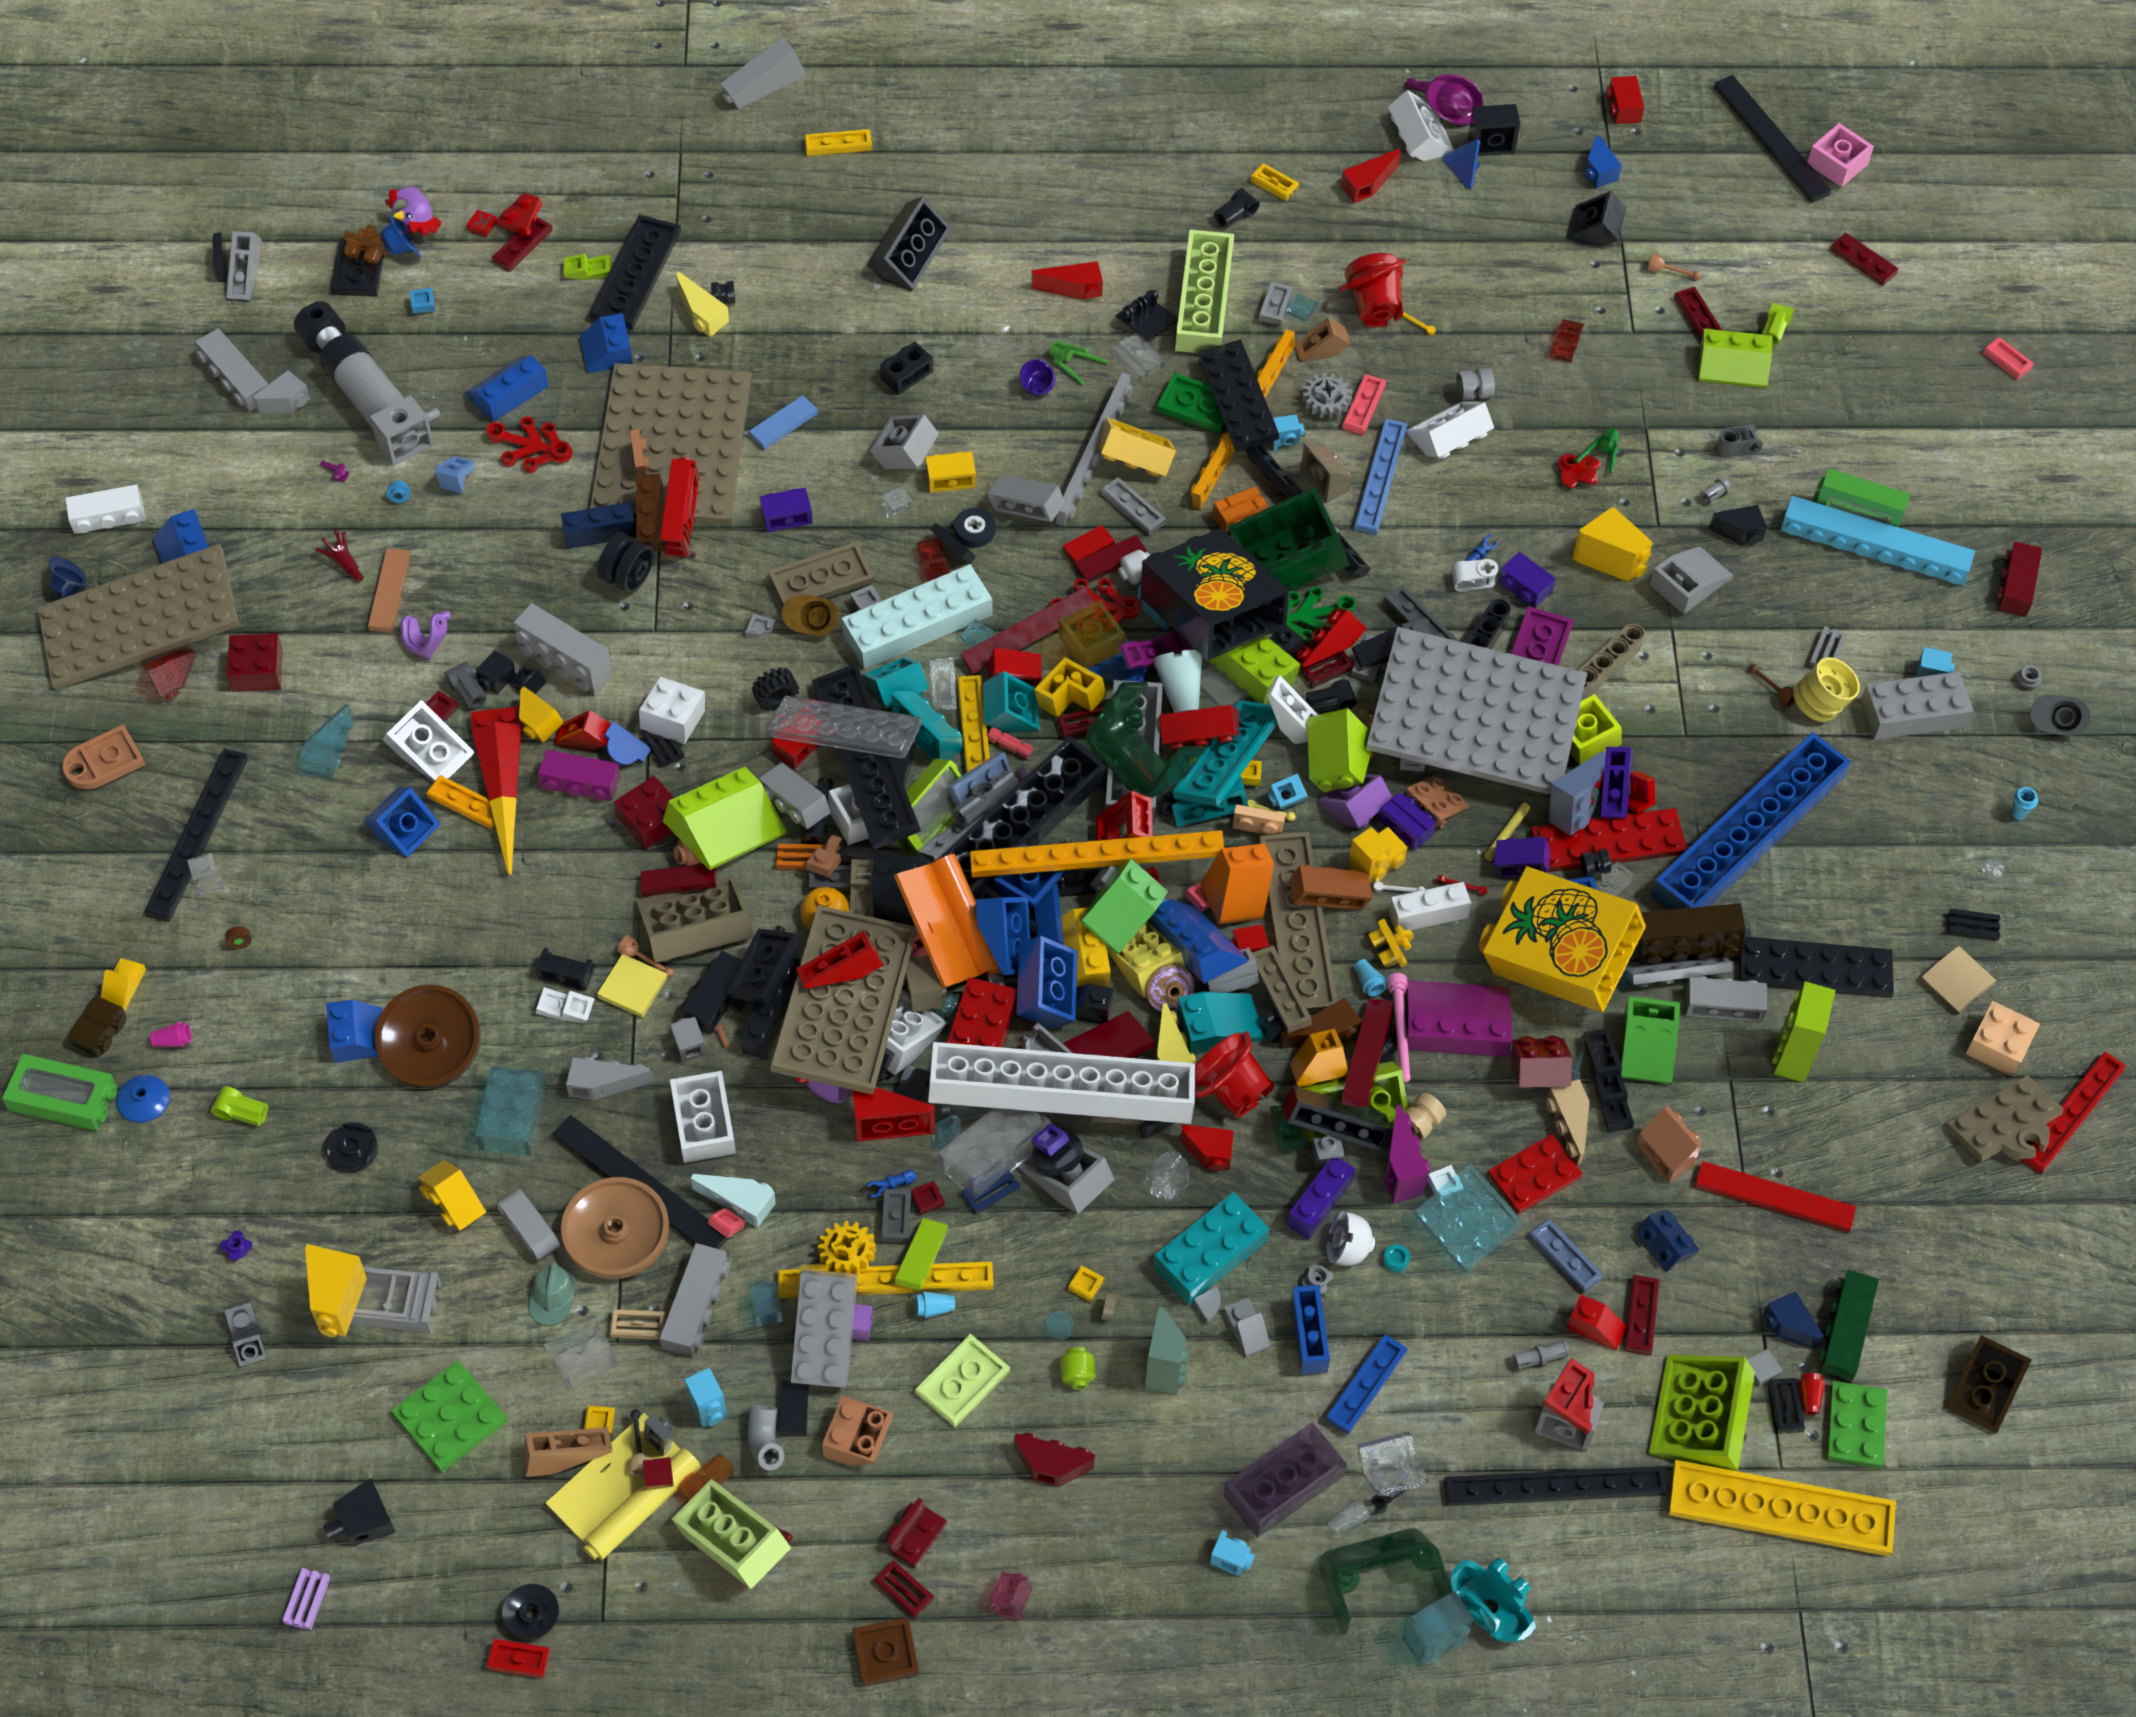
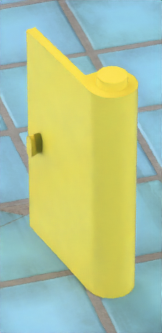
(608, 1502)

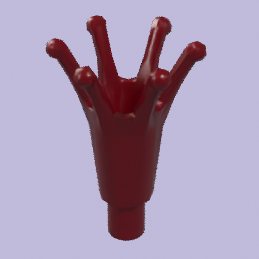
(342, 556)

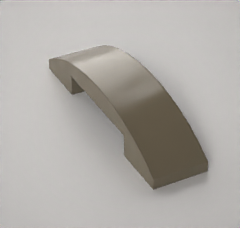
(861, 887)

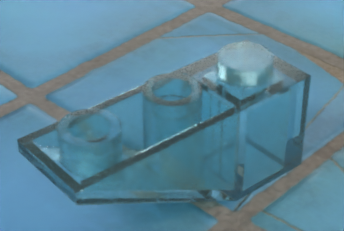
(323, 747)

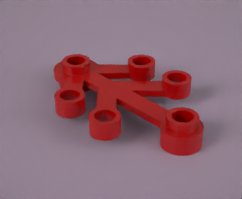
(558, 450)
(1120, 602)

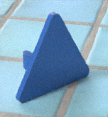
(1464, 162)

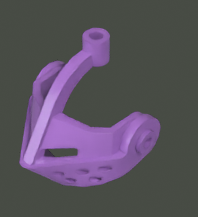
(414, 638)

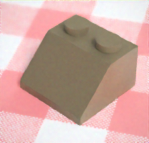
(1324, 471)

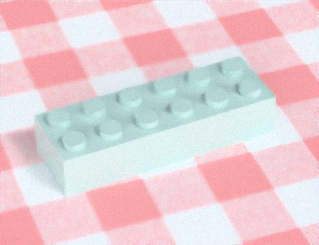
(916, 616)

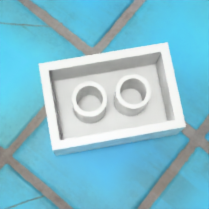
(703, 1116)

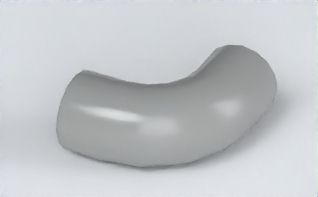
(762, 1437)

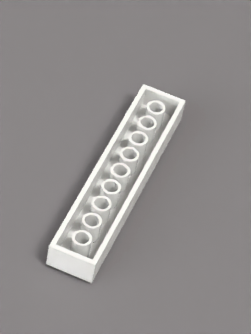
(1062, 1082)

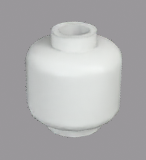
(1132, 566)

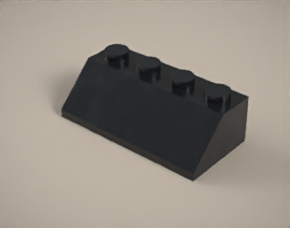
(910, 244)

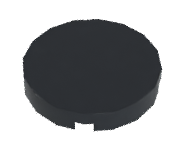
(351, 1147)
(1064, 1159)

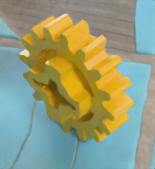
(847, 1247)

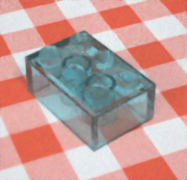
(510, 1111)

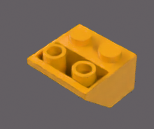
(1319, 1059)

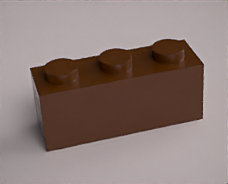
(650, 510)

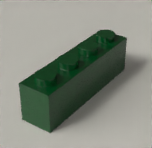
(1849, 1326)

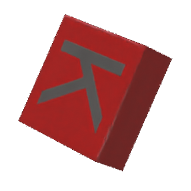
(481, 223)

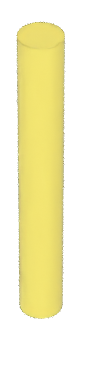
(1508, 829)

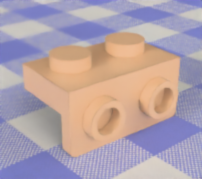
(1258, 820)

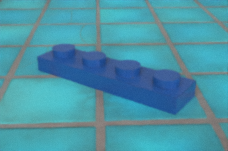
(1366, 1384)

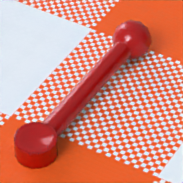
(1482, 890)

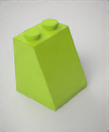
(1337, 750)

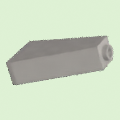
(763, 75)

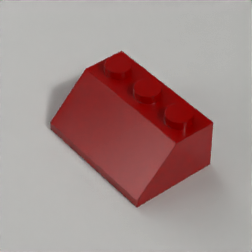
(1199, 726)

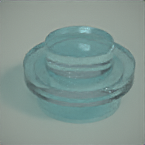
(951, 1005)

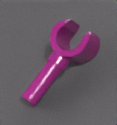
(340, 472)

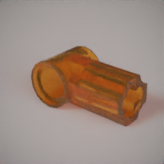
(717, 1469)

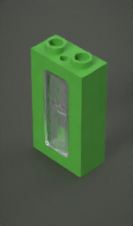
(1861, 497)
(60, 1092)

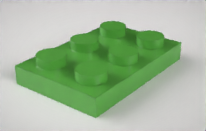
(1857, 1425)

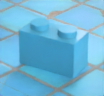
(706, 1398)

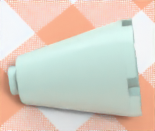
(1181, 678)

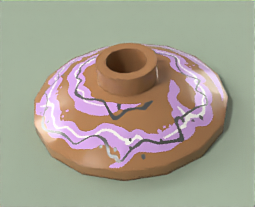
(1163, 981)

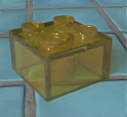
(1091, 635)

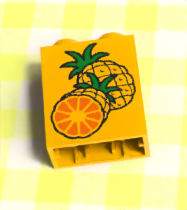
(1562, 938)

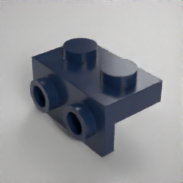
(1666, 1239)

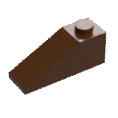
(1337, 1016)

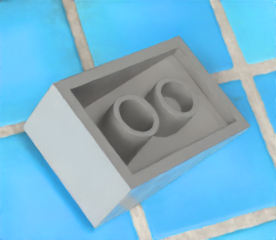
(1076, 1187)

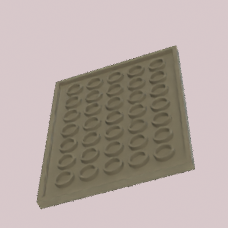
(679, 415)

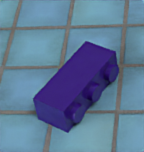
(1321, 1197)

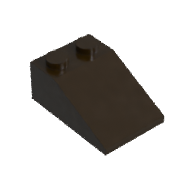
(1988, 1383)

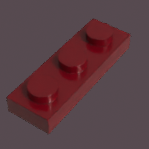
(1864, 259)

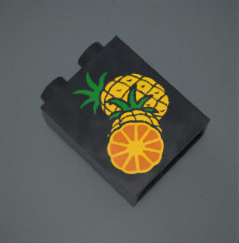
(1214, 593)

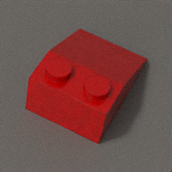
(890, 1116)

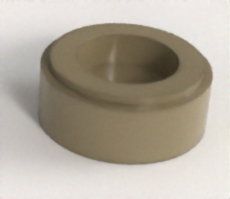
(1108, 1306)

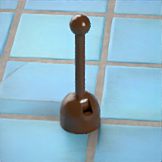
(1784, 695)

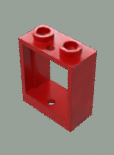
(1131, 809)

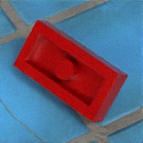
(518, 1658)

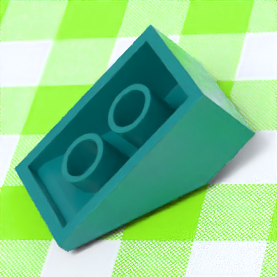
(1214, 1016)

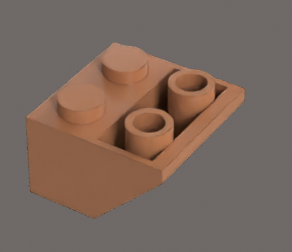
(1669, 1144)
(856, 1432)

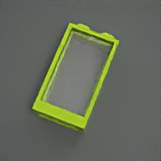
(931, 803)

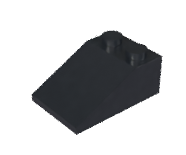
(887, 897)

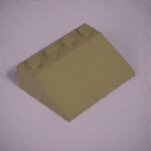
(695, 920)

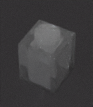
(205, 874)

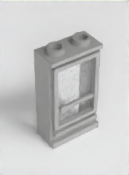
(397, 1300)

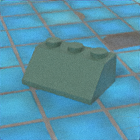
(1166, 1356)

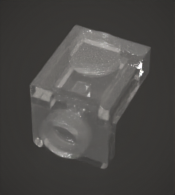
(894, 501)

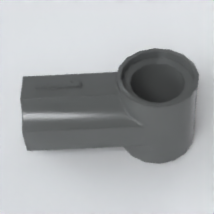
(463, 680)

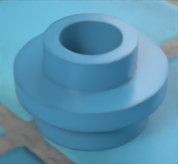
(398, 492)

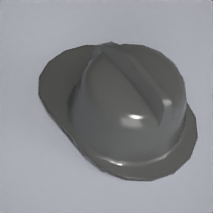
(2060, 715)

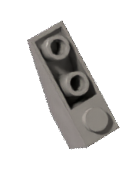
(600, 1079)

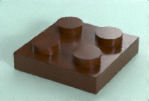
(885, 1651)

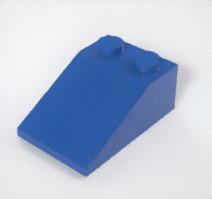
(1004, 926)

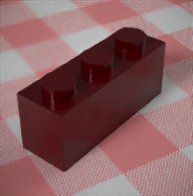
(2019, 578)

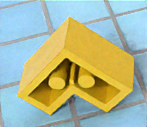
(1069, 684)
(1377, 853)
(453, 1193)

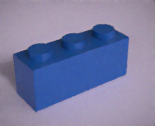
(1310, 1329)

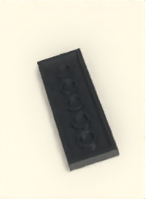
(636, 269)
(1238, 395)
(1834, 966)

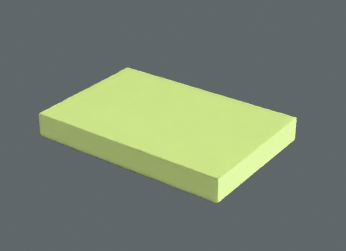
(962, 1380)

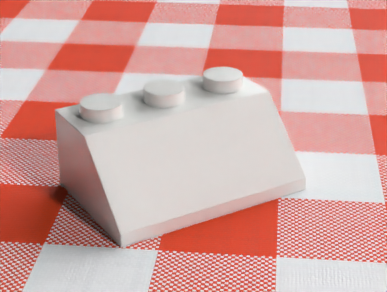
(1419, 127)
(1452, 428)

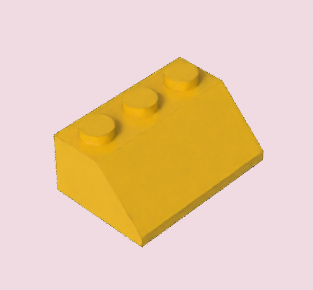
(1136, 447)
(1091, 952)

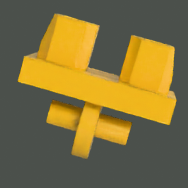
(1394, 954)

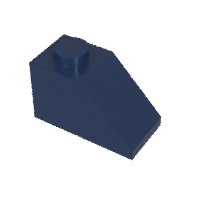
(1792, 1321)

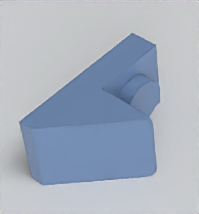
(452, 473)

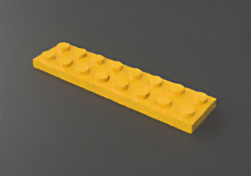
(1782, 1508)

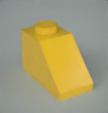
(537, 716)

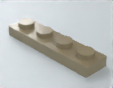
(1281, 990)

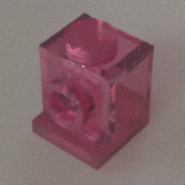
(1011, 1595)

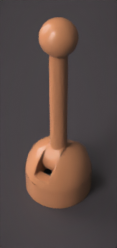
(1657, 263)
(630, 948)

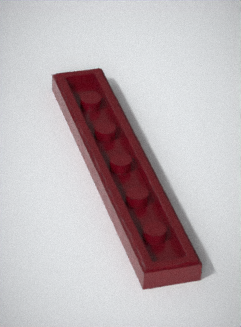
(1026, 631)
(1367, 1053)

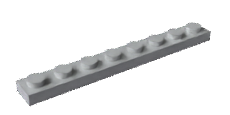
(1092, 453)

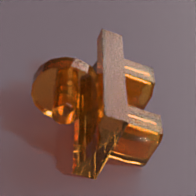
(367, 240)

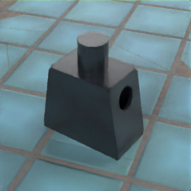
(360, 1516)

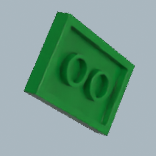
(1191, 402)

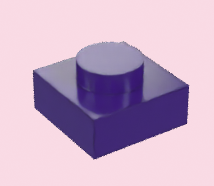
(1050, 1139)

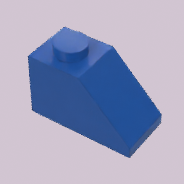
(1602, 164)

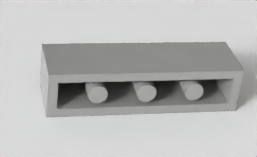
(230, 367)
(694, 1300)

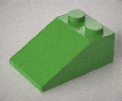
(1123, 905)

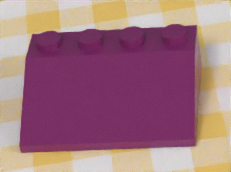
(1458, 1018)

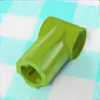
(1777, 321)
(232, 1104)

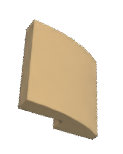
(1958, 979)

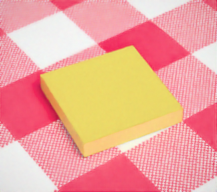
(632, 985)

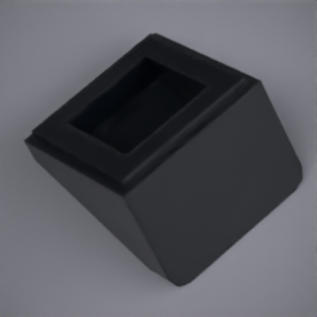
(528, 678)

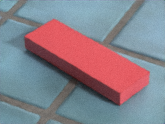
(1364, 404)

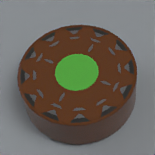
(237, 937)

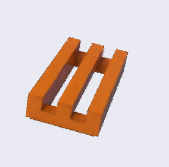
(795, 851)

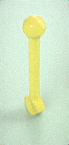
(1290, 816)

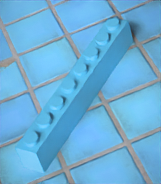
(1878, 540)

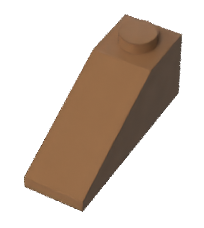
(559, 1450)

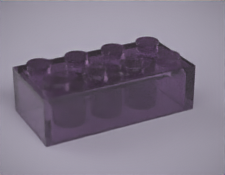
(1284, 1479)

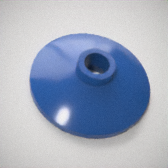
(146, 1107)

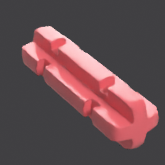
(1010, 743)

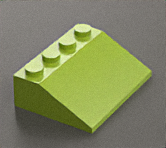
(724, 818)
(1703, 1410)

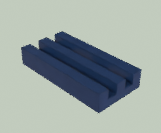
(1014, 1185)

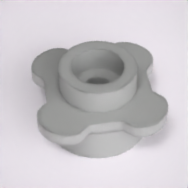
(1320, 1272)

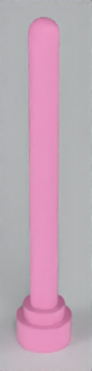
(1397, 986)

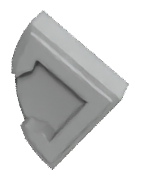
(759, 626)
(1208, 1304)

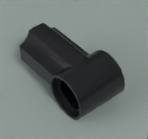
(1241, 204)
(1338, 695)

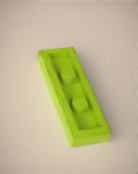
(921, 1254)

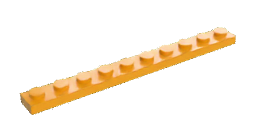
(1220, 458)
(1096, 853)

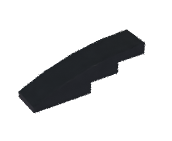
(1607, 1080)

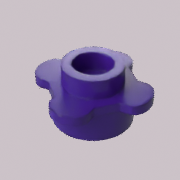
(239, 1252)

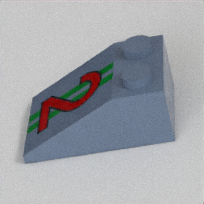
(1577, 795)

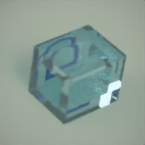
(766, 1303)

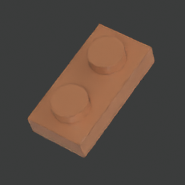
(639, 446)

